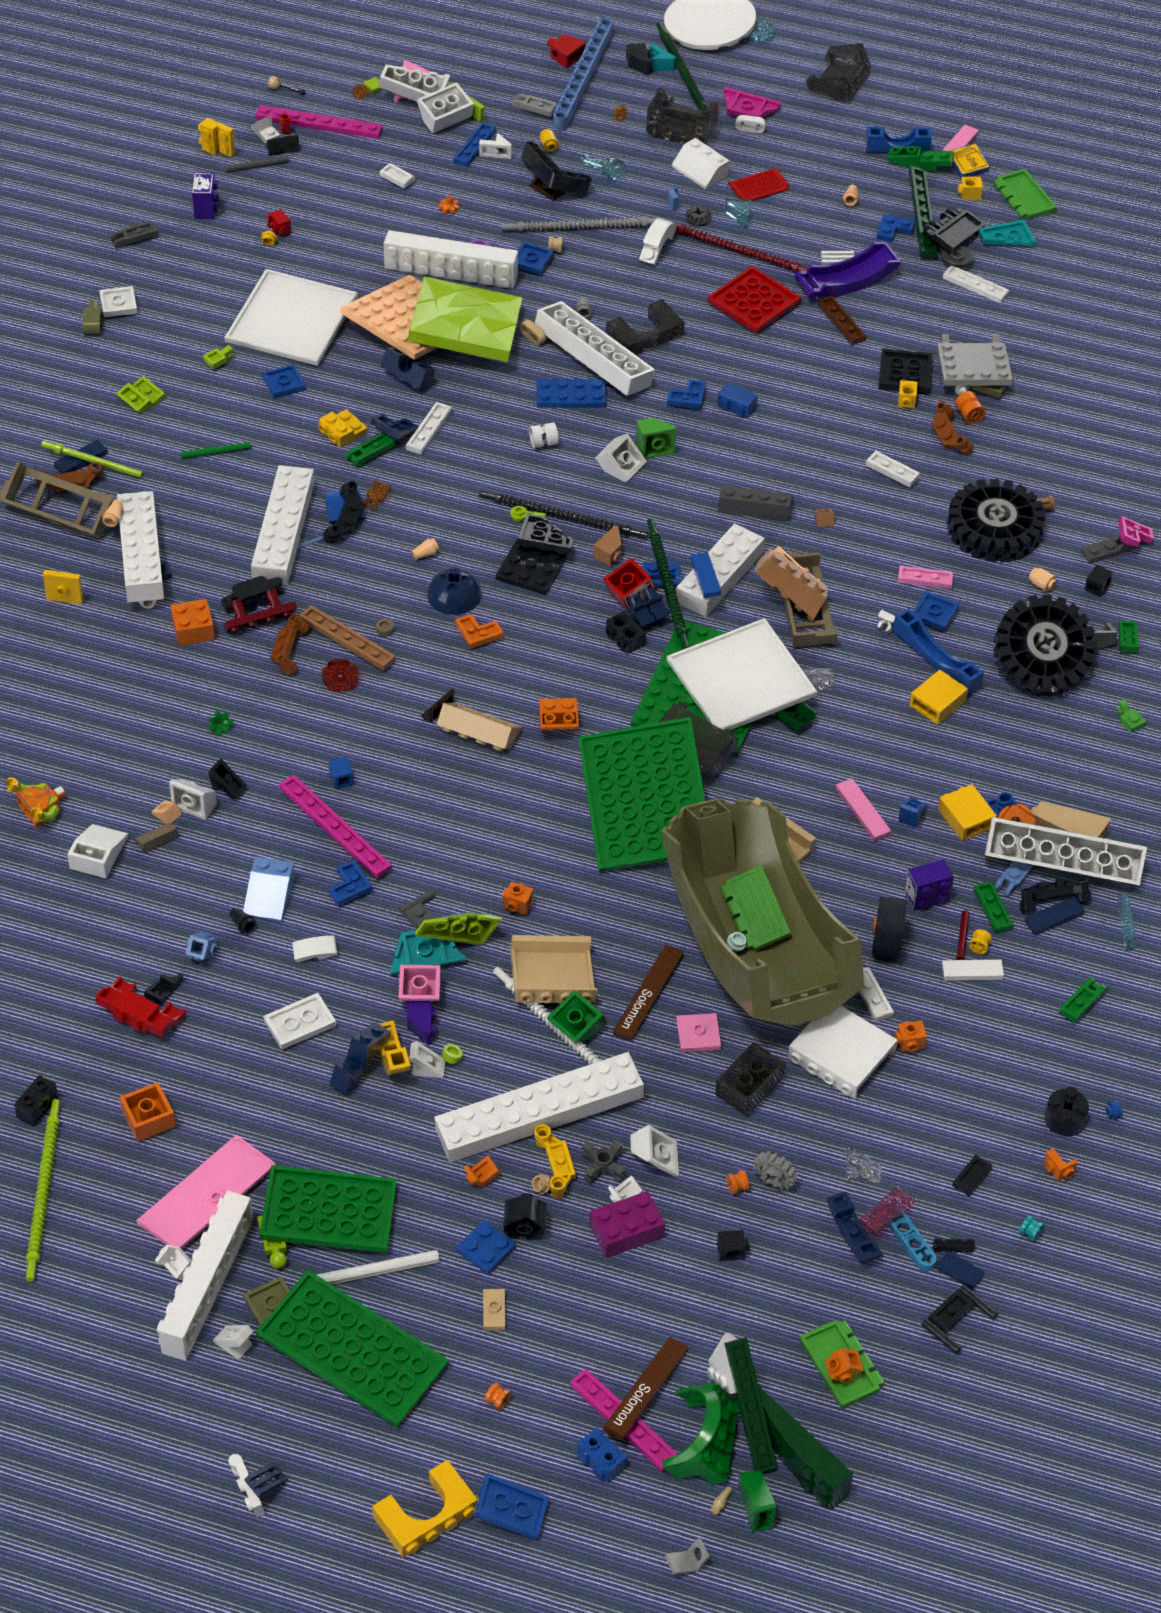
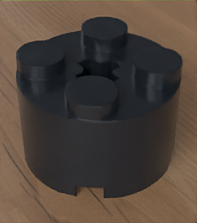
(1066, 1112)
(525, 1217)

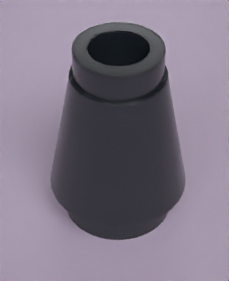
(243, 921)

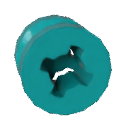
(1032, 1228)

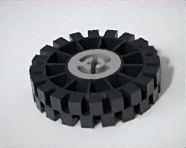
(995, 536)
(1044, 668)

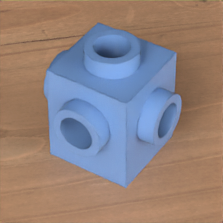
(197, 949)

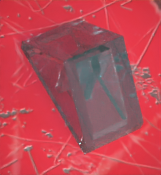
(739, 210)

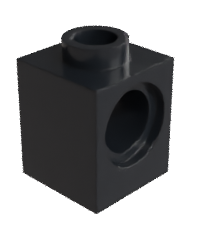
(1098, 580)
(732, 1245)

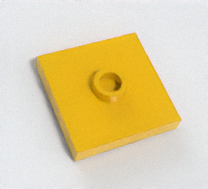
(63, 587)

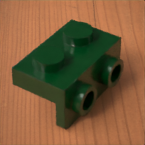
(798, 716)

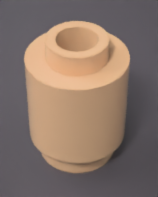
(1042, 579)

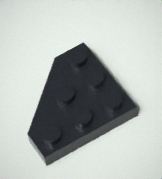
(539, 534)

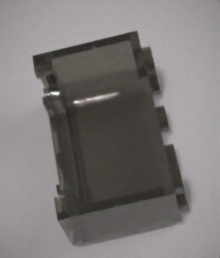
(680, 122)

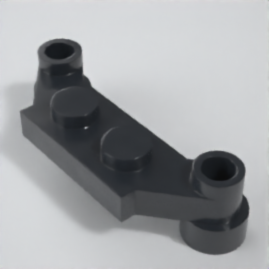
(348, 515)
(1059, 887)

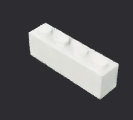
(411, 83)

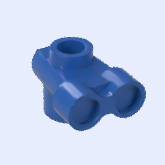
(1003, 800)

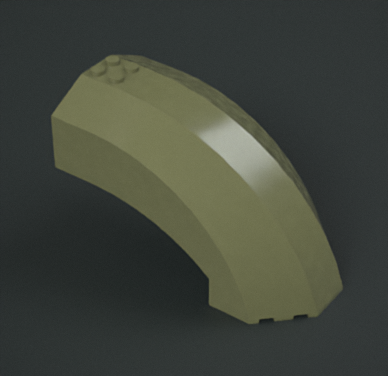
(823, 956)

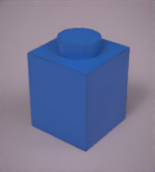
(340, 772)

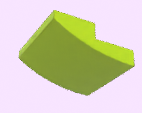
(141, 395)

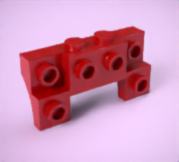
(138, 1011)

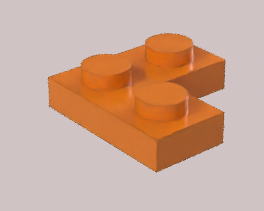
(475, 634)

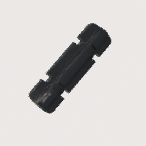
(953, 1244)

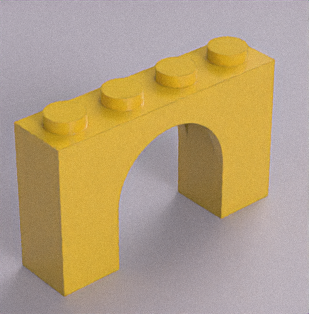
(410, 1534)

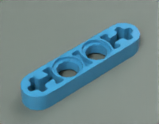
(913, 1235)

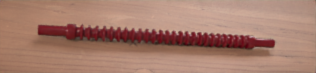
(682, 229)

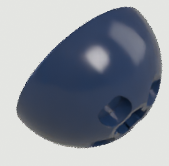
(454, 592)

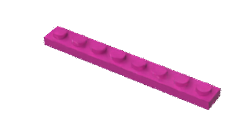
(322, 122)
(335, 827)

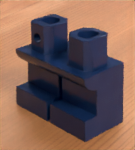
(648, 610)

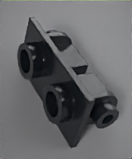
(283, 145)

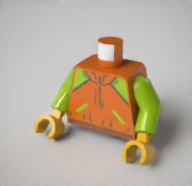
(37, 801)

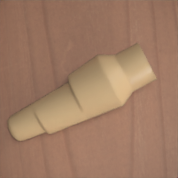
(720, 1502)

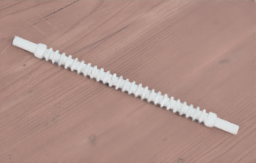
(543, 1014)

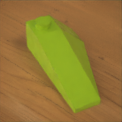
(462, 927)

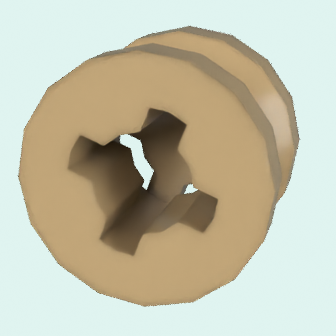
(555, 244)

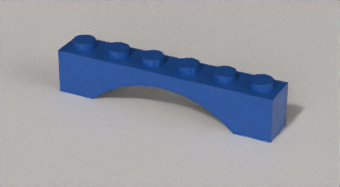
(914, 633)

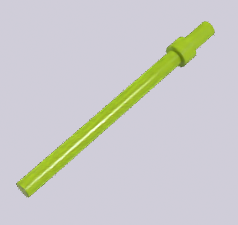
(59, 449)

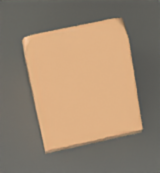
(167, 812)

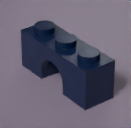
(397, 364)

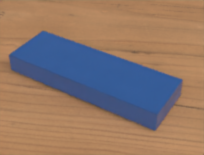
(705, 575)

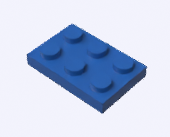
(511, 1506)

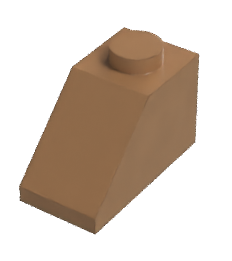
(608, 547)

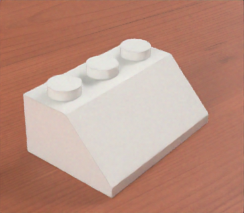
(445, 107)
(701, 163)
(719, 1366)

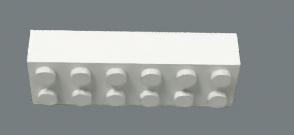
(731, 560)

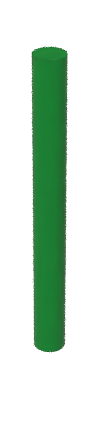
(215, 450)

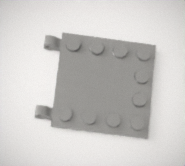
(974, 363)

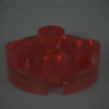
(340, 683)

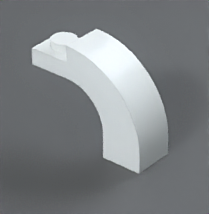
(655, 238)

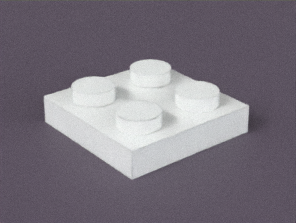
(118, 301)

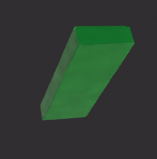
(993, 907)

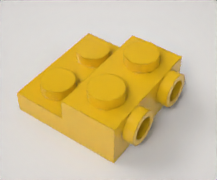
(216, 137)
(342, 427)

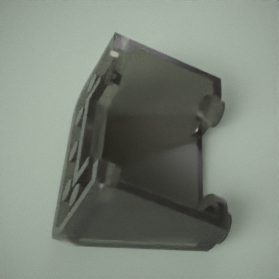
(844, 75)
(711, 742)

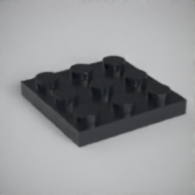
(905, 366)
(530, 568)

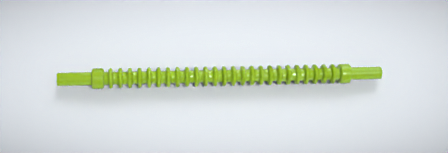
(43, 1188)

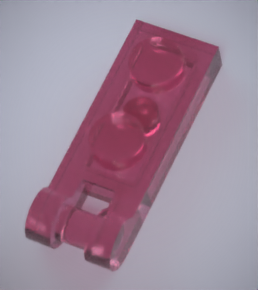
(886, 1210)

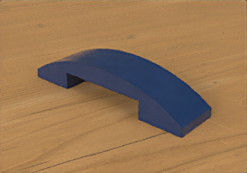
(850, 1228)

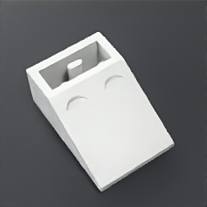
(96, 850)

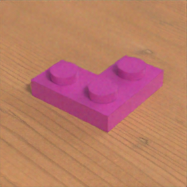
(1133, 532)

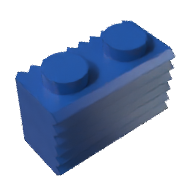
(737, 399)

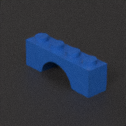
(879, 141)

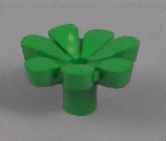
(220, 722)

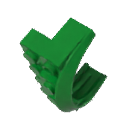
(712, 1447)

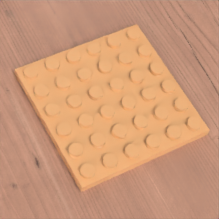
(390, 314)

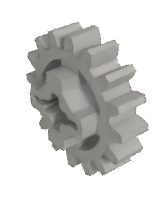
(775, 1170)

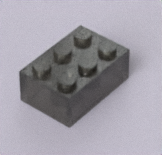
(750, 1079)

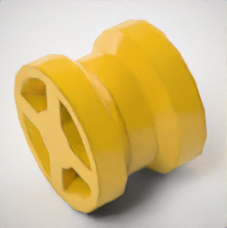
(980, 941)

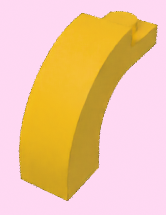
(392, 1055)

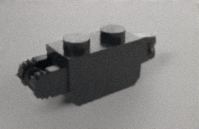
(252, 592)

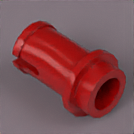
(285, 120)

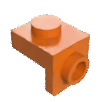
(1055, 1165)
(482, 1172)

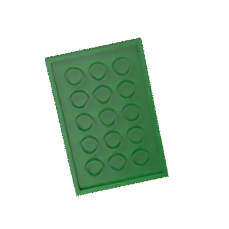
(328, 1209)

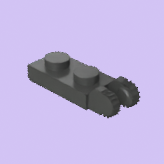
(134, 234)
(1104, 549)

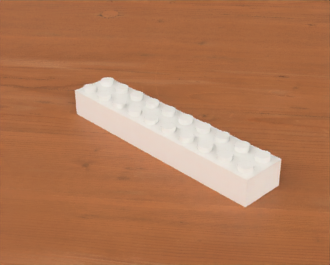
(545, 1102)

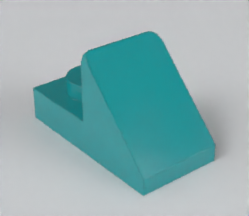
(661, 59)

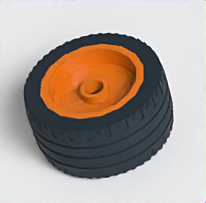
(889, 927)

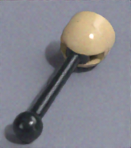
(275, 83)

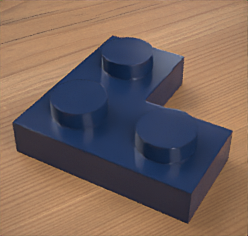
(395, 430)

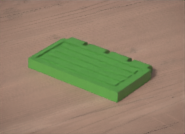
(1025, 194)
(757, 908)
(820, 1345)

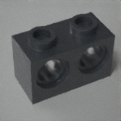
(625, 632)

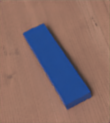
(471, 147)

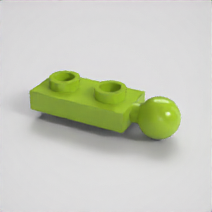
(275, 1249)

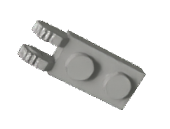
(534, 104)

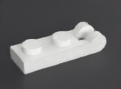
(239, 1469)

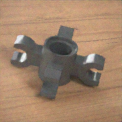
(603, 1154)

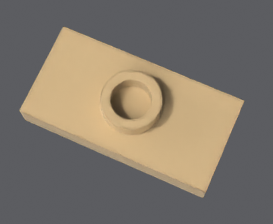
(493, 1309)

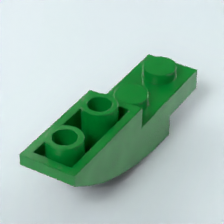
(915, 157)

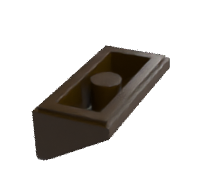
(539, 186)
(434, 711)

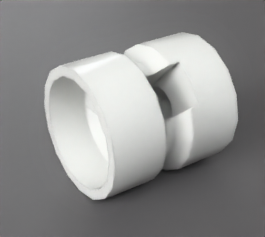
(549, 432)

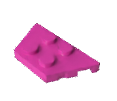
(748, 104)

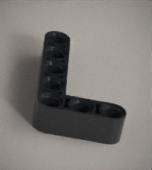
(551, 174)

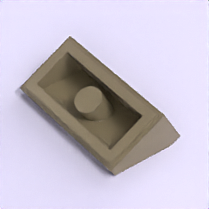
(157, 837)

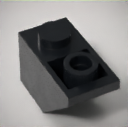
(638, 57)

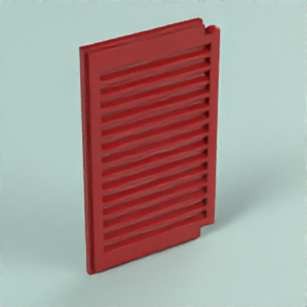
(759, 185)

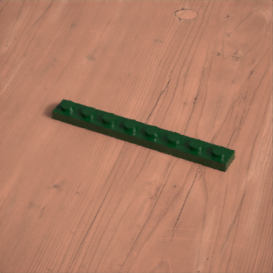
(922, 211)

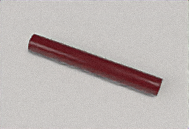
(963, 935)

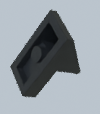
(226, 778)

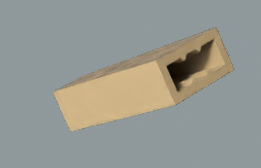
(1071, 820)

